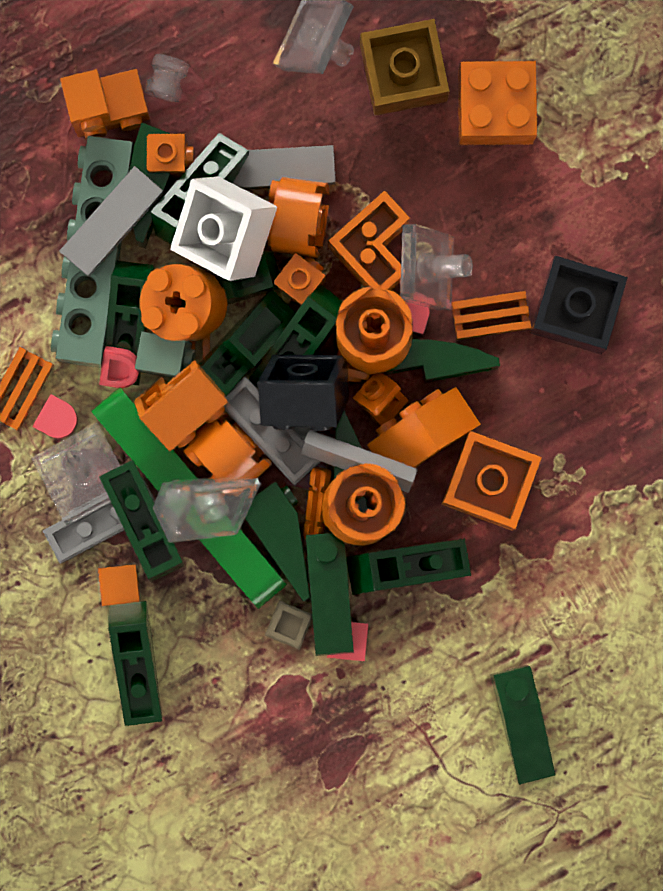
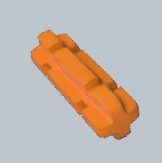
(319, 480)

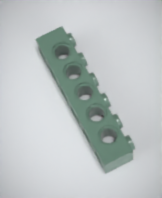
(89, 348)

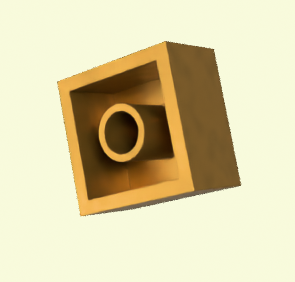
(404, 67)

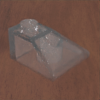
(203, 507)

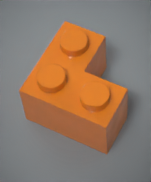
(104, 102)
(363, 242)
(180, 406)
(425, 428)

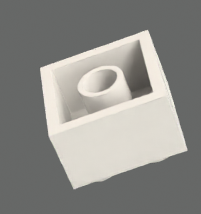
(223, 228)

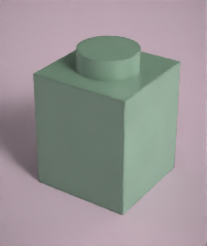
(163, 356)

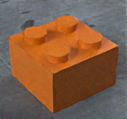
(497, 103)
(491, 480)

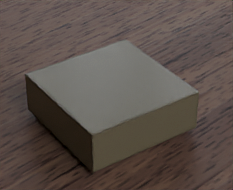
(289, 625)

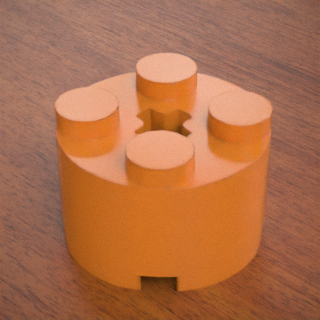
(299, 216)
(163, 298)
(375, 309)
(226, 451)
(382, 496)

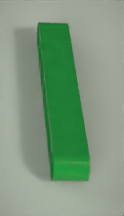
(159, 465)

